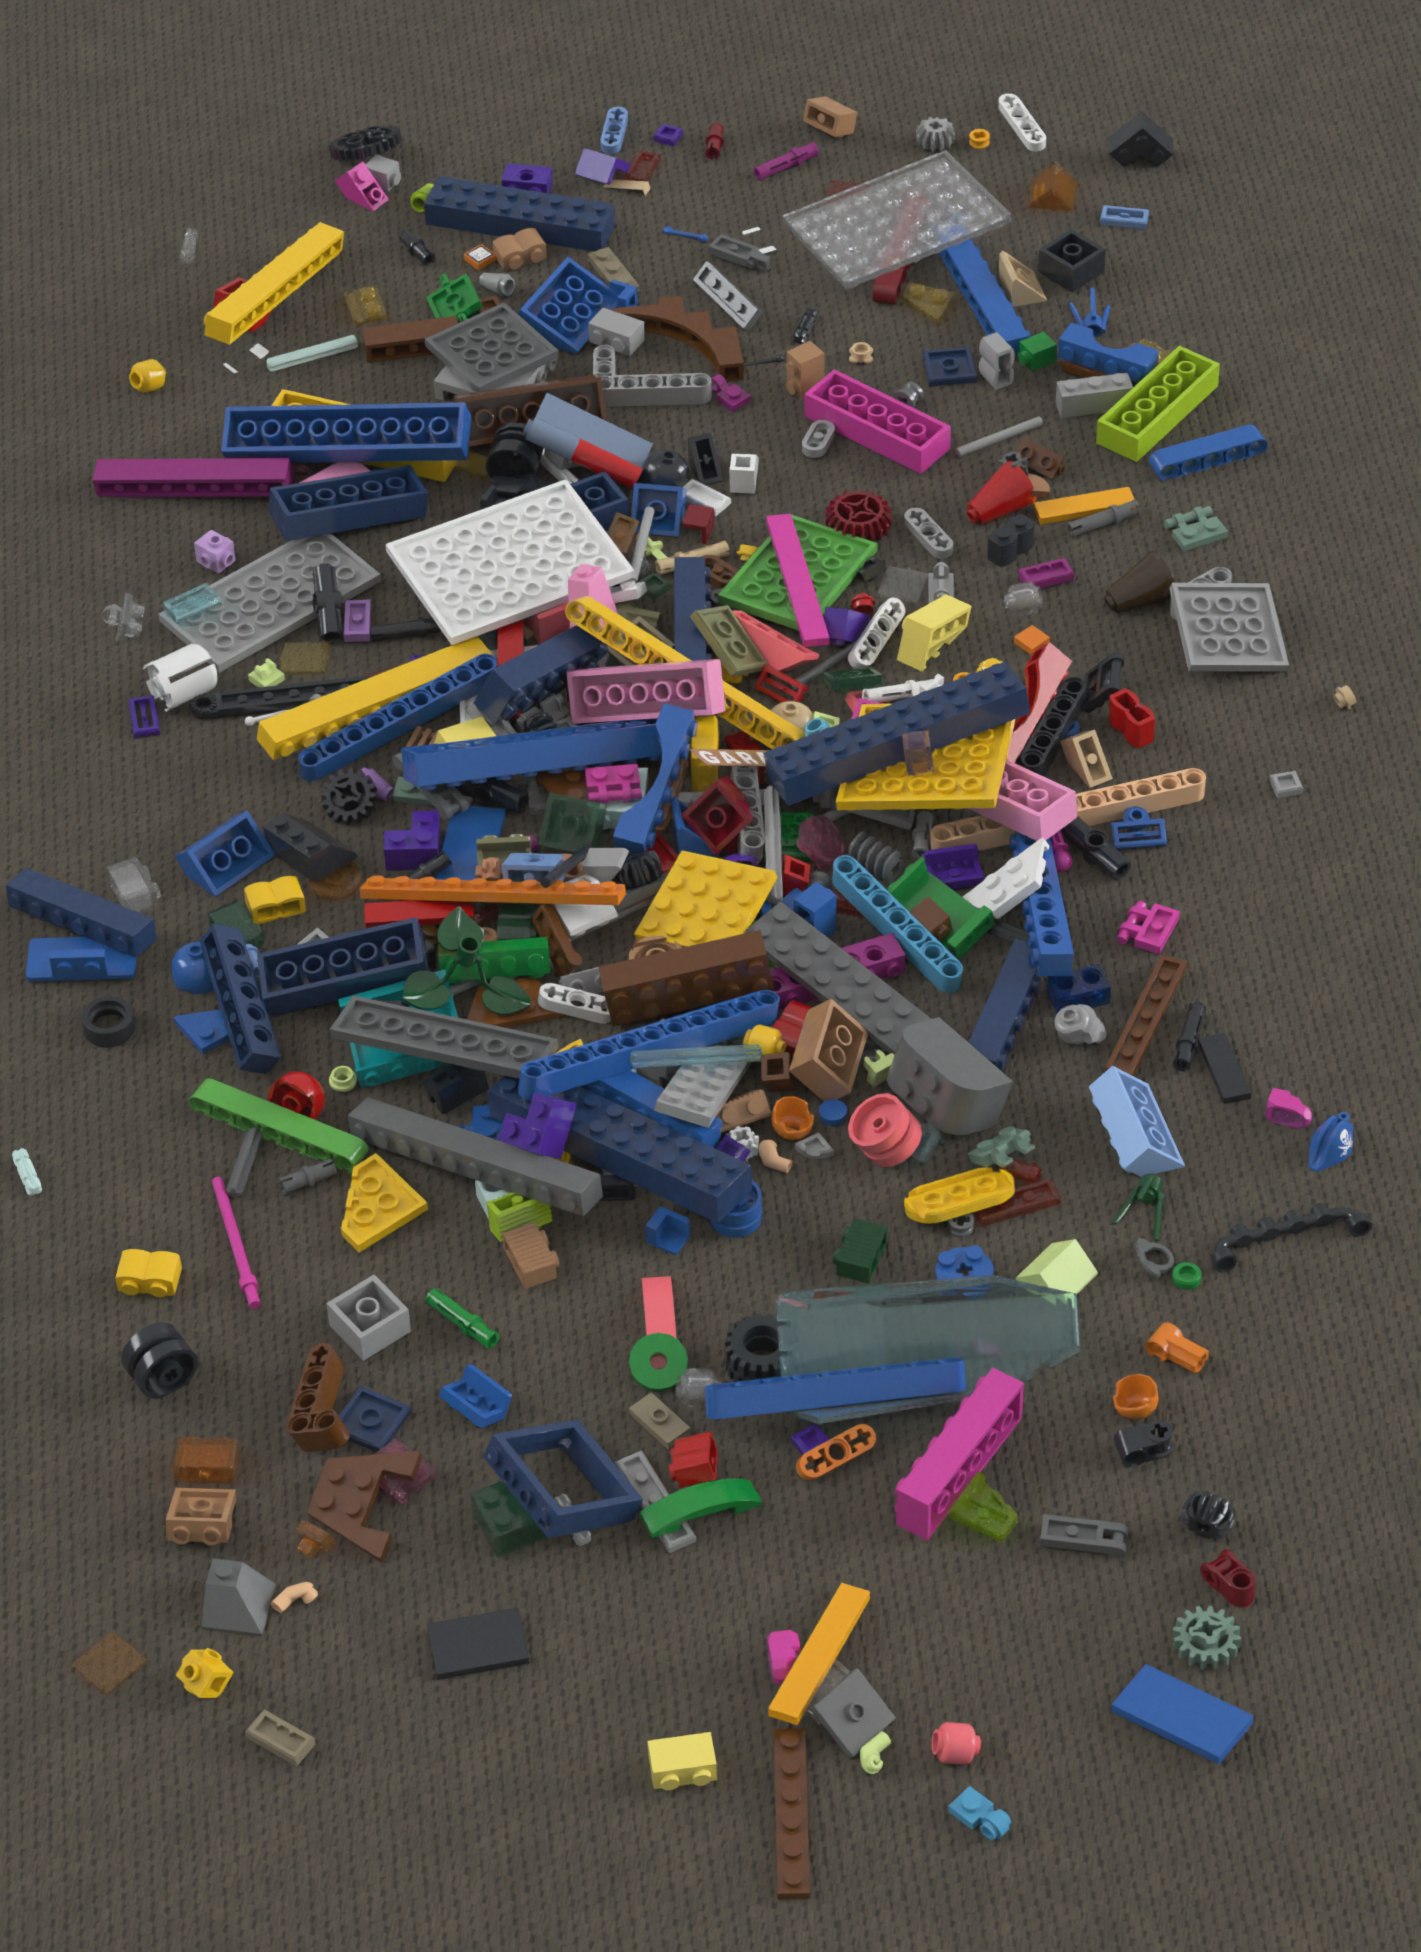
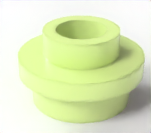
(342, 1079)

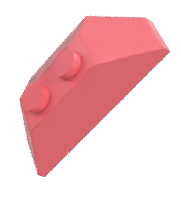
(775, 647)

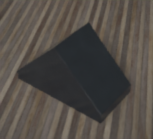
(704, 459)

